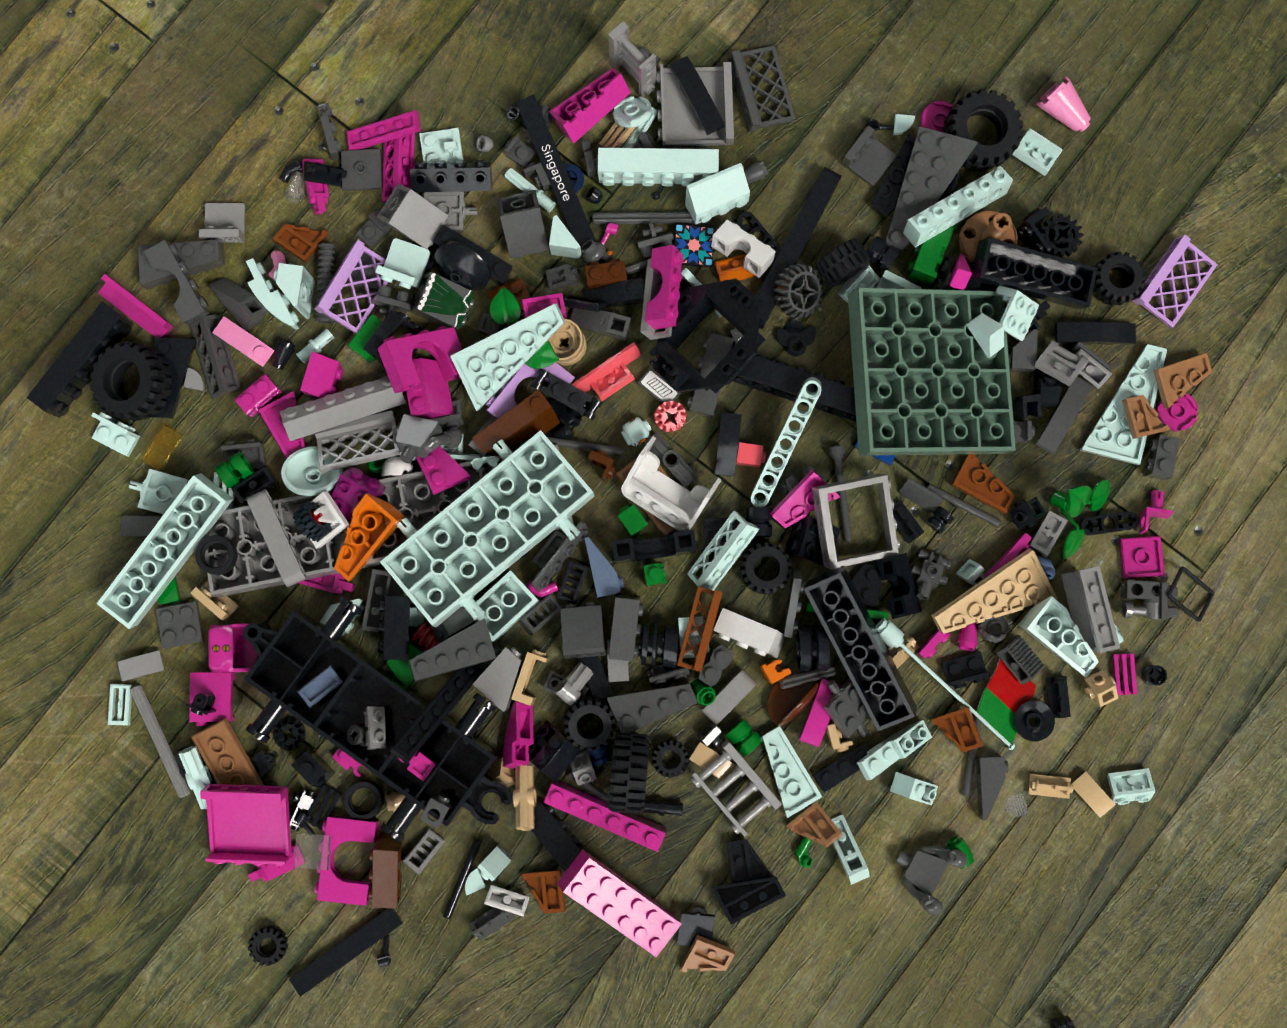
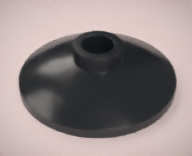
(1044, 721)

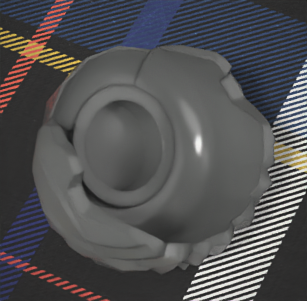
(994, 629)

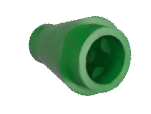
(704, 694)

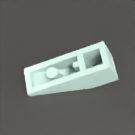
(849, 853)

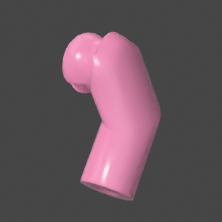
(277, 257)

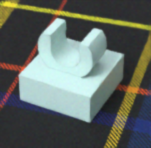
(970, 572)

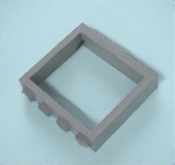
(825, 525)

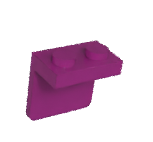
(351, 489)

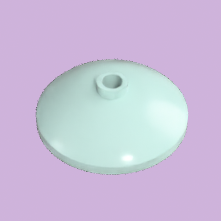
(303, 475)

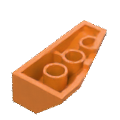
(369, 529)

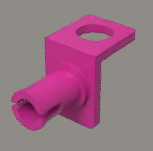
(1156, 510)

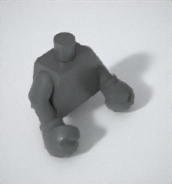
(421, 436)
(923, 871)

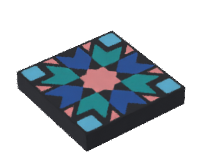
(694, 244)

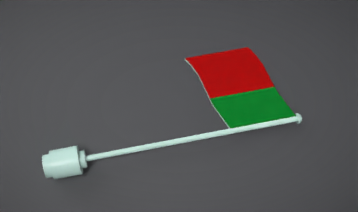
(999, 698)

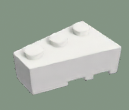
(749, 633)

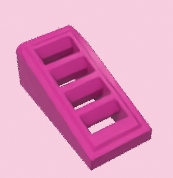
(960, 273)

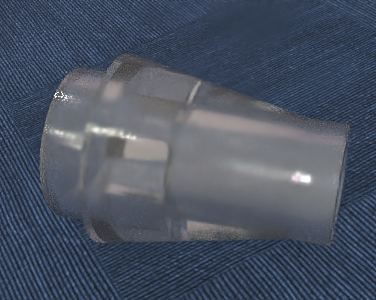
(296, 189)

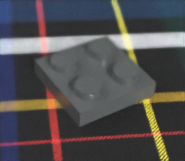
(180, 625)

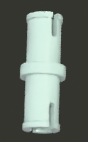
(315, 345)

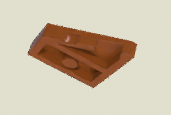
(300, 240)
(960, 728)
(546, 890)

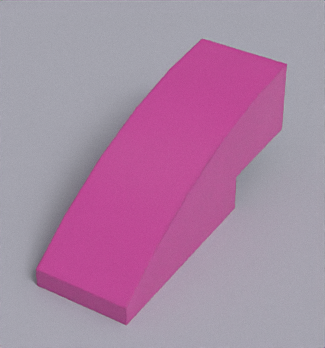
(817, 716)
(518, 736)

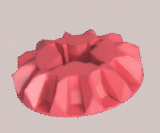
(661, 416)

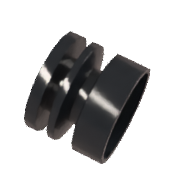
(659, 645)

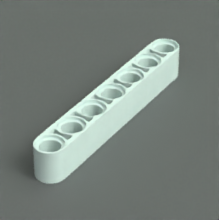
(785, 452)

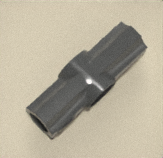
(680, 470)

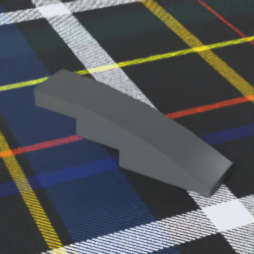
(1064, 415)

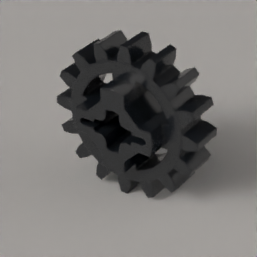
(1067, 241)

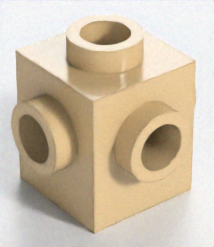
(1101, 688)

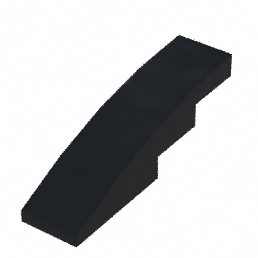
(697, 95)
(1095, 333)

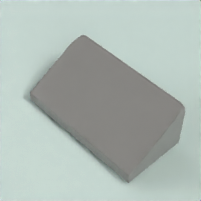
(1094, 371)

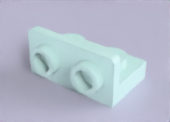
(1131, 786)

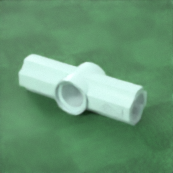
(196, 773)

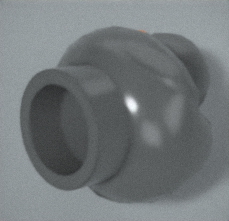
(595, 251)

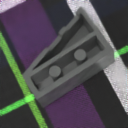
(625, 628)

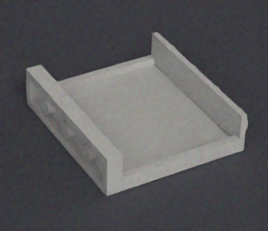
(679, 123)
(1090, 608)

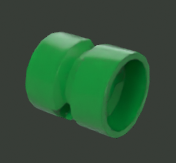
(232, 471)
(743, 737)

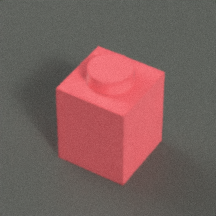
(750, 455)

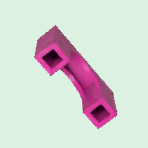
(398, 361)
(333, 886)

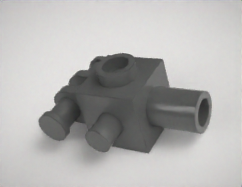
(930, 573)

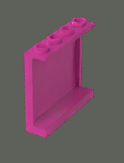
(248, 824)

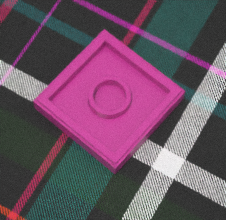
(1141, 557)

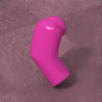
(552, 587)

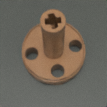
(978, 225)

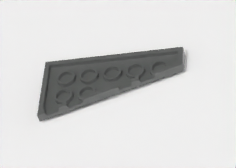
(929, 173)

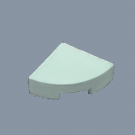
(902, 123)
(474, 882)

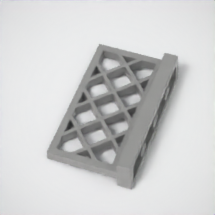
(356, 430)

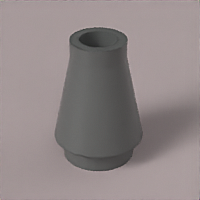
(756, 172)

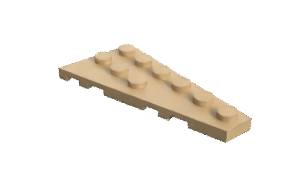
(1001, 593)

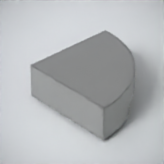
(194, 380)

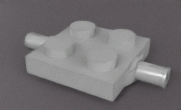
(453, 205)

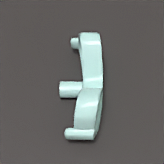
(477, 463)

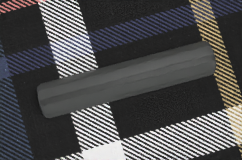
(806, 677)

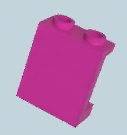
(536, 304)
(222, 687)

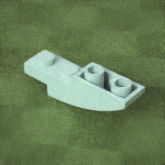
(273, 301)
(894, 748)

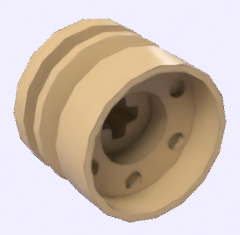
(577, 343)

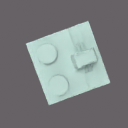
(441, 146)

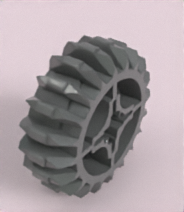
(795, 279)

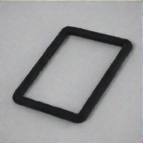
(1198, 619)

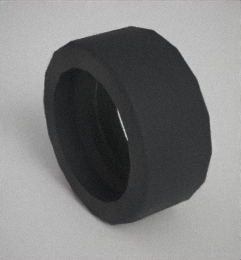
(203, 546)
(347, 800)

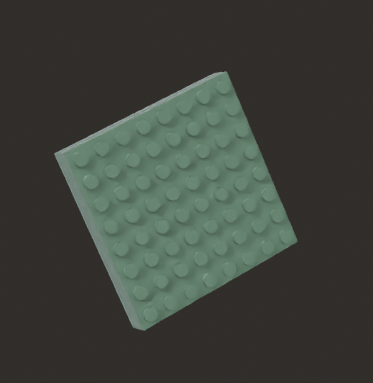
(924, 375)

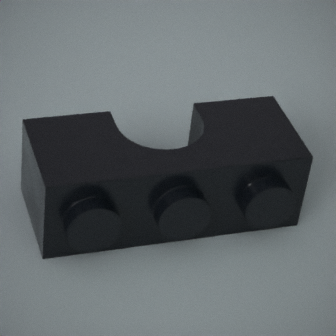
(899, 573)

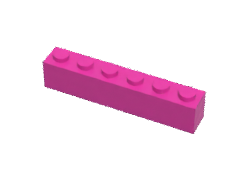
(596, 812)

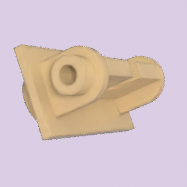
(899, 655)
(1050, 786)

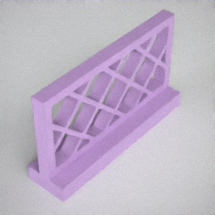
(1165, 267)
(339, 280)

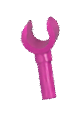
(610, 229)

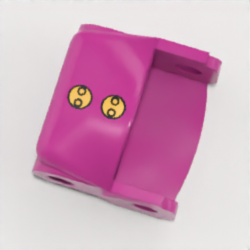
(230, 649)

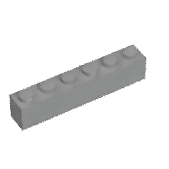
(340, 408)

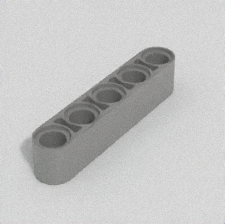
(276, 538)

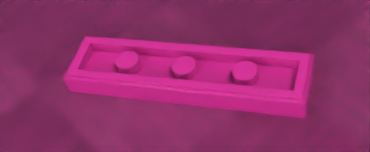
(384, 130)

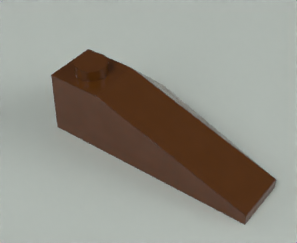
(518, 423)

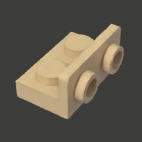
(222, 607)

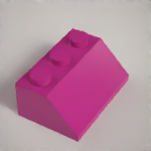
(431, 396)

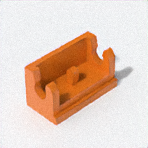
(770, 671)

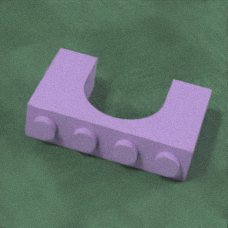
(505, 399)

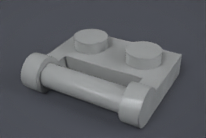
(1059, 367)

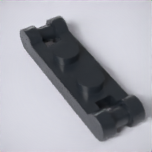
(566, 393)

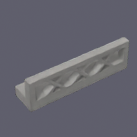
(652, 287)

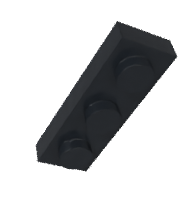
(841, 768)

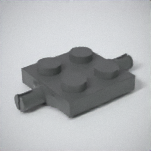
(846, 709)

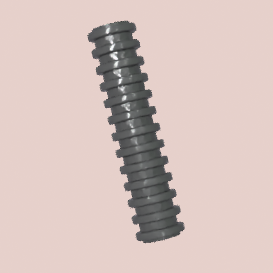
(326, 272)

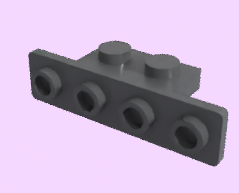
(554, 554)

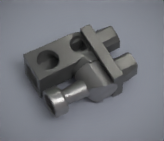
(1154, 599)

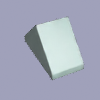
(987, 333)

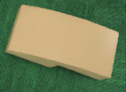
(705, 756)
(1093, 794)

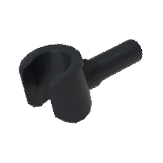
(876, 126)
(300, 818)
(384, 959)

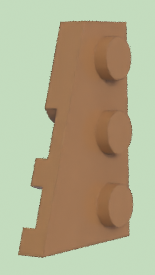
(1179, 377)

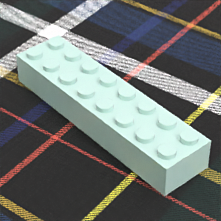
(165, 551)

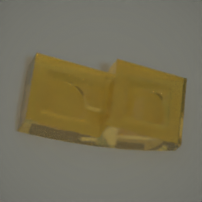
(162, 447)

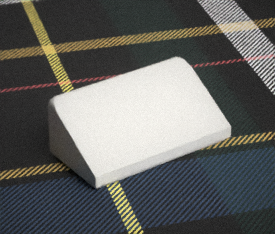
(506, 900)

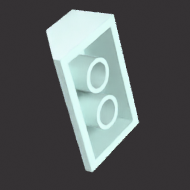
(717, 194)
(297, 286)

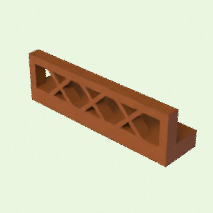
(707, 630)

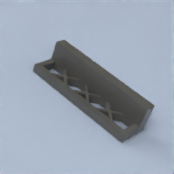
(217, 354)

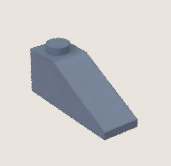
(604, 575)

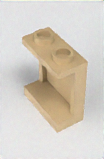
(524, 676)

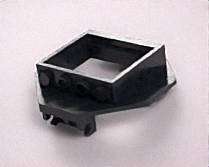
(738, 307)

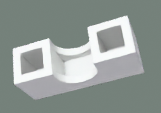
(732, 237)

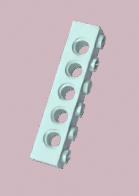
(957, 206)

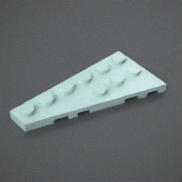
(497, 358)

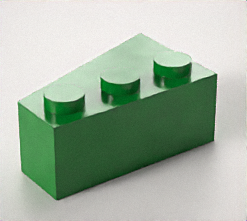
(928, 258)

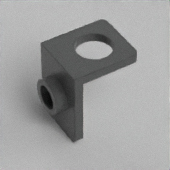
(442, 804)

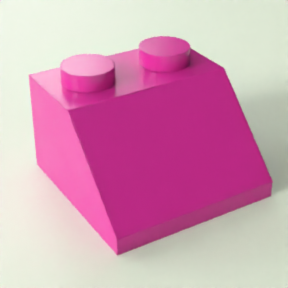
(321, 376)

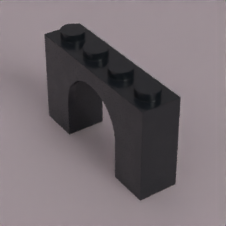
(638, 550)

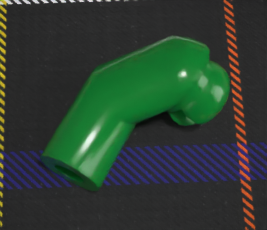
(802, 853)

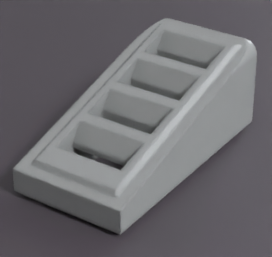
(418, 869)

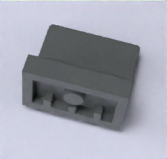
(868, 157)

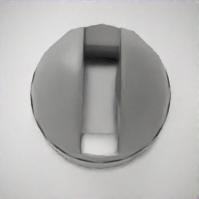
(484, 143)

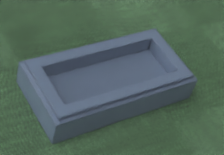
(320, 686)

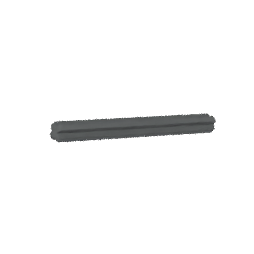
(643, 218)

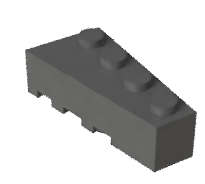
(197, 255)
(457, 652)

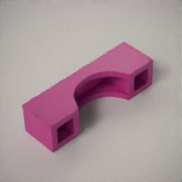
(663, 309)

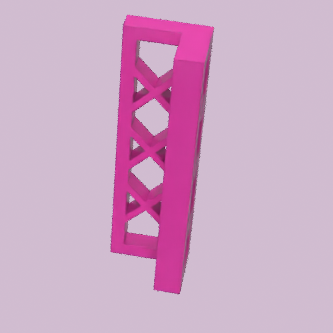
(400, 161)
(134, 308)

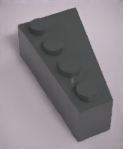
(648, 706)

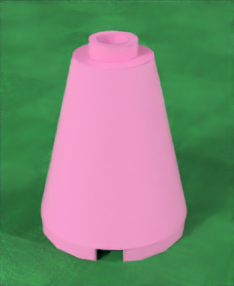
(1065, 105)

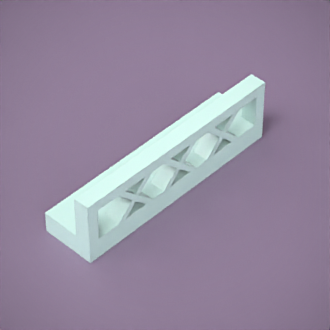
(724, 555)

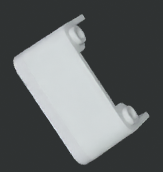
(663, 495)

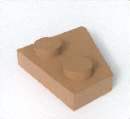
(1142, 417)
(815, 826)
(707, 956)

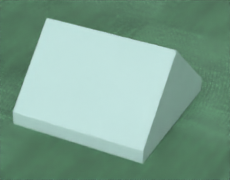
(562, 241)

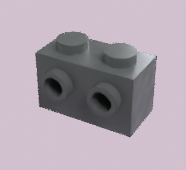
(1162, 457)

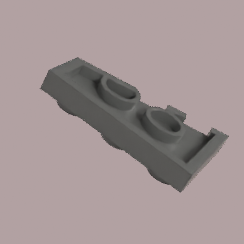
(794, 604)

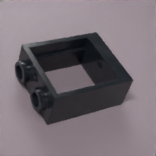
(387, 329)

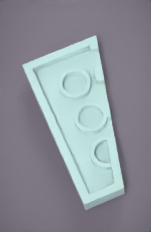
(791, 777)

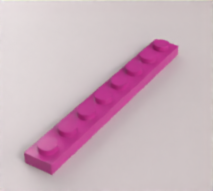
(1019, 545)

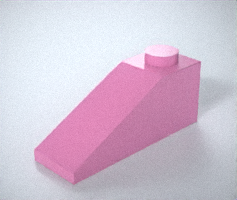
(243, 341)

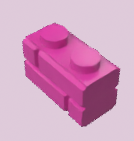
(258, 395)

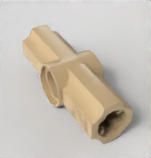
(524, 797)

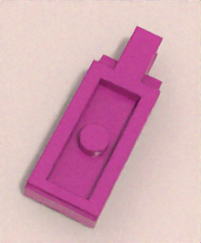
(317, 192)
(331, 583)
(269, 871)

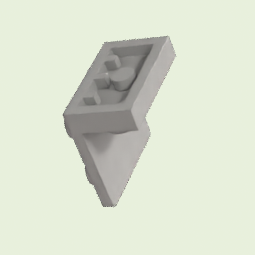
(224, 222)

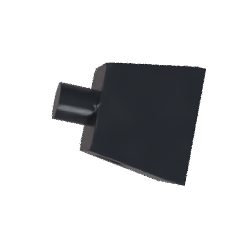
(312, 767)

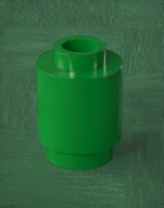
(960, 844)

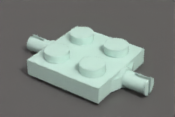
(158, 491)

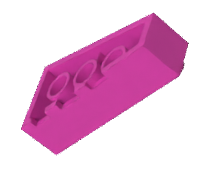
(589, 105)

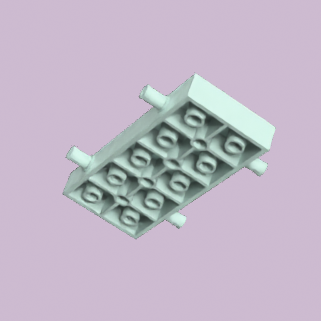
(487, 529)

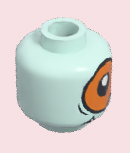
(636, 432)

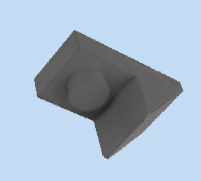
(373, 230)

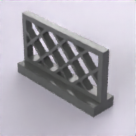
(745, 92)

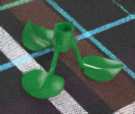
(507, 309)
(1074, 504)

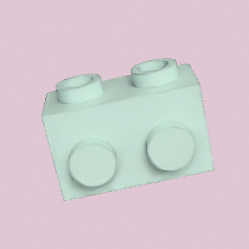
(1037, 152)

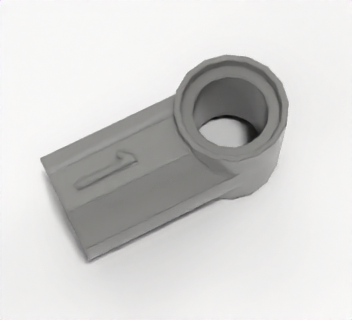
(570, 687)

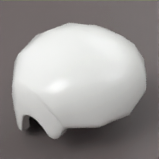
(396, 467)

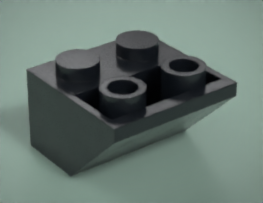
(552, 751)

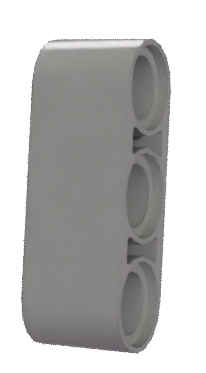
(729, 697)

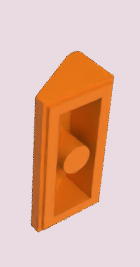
(732, 268)

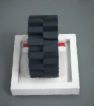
(320, 519)

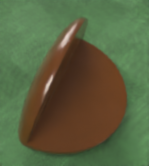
(790, 702)

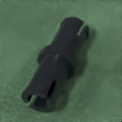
(662, 807)

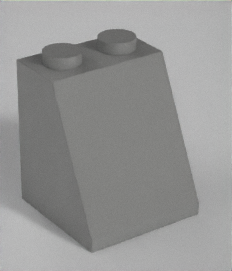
(412, 216)
(501, 678)

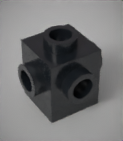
(1026, 513)

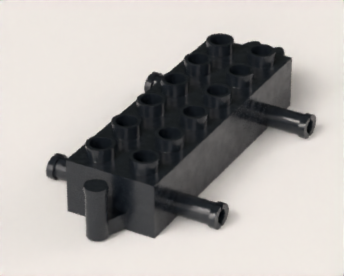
(305, 650)

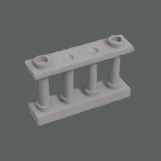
(625, 54)
(740, 770)

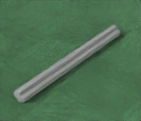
(160, 741)

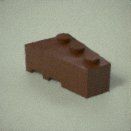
(386, 872)

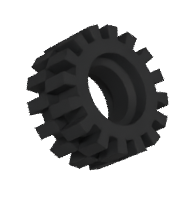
(679, 768)
(255, 945)

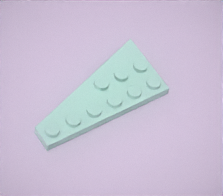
(1112, 433)

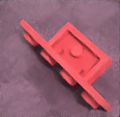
(611, 374)

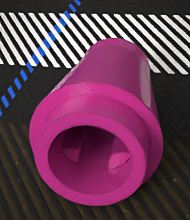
(968, 637)

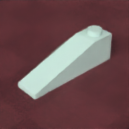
(1054, 629)

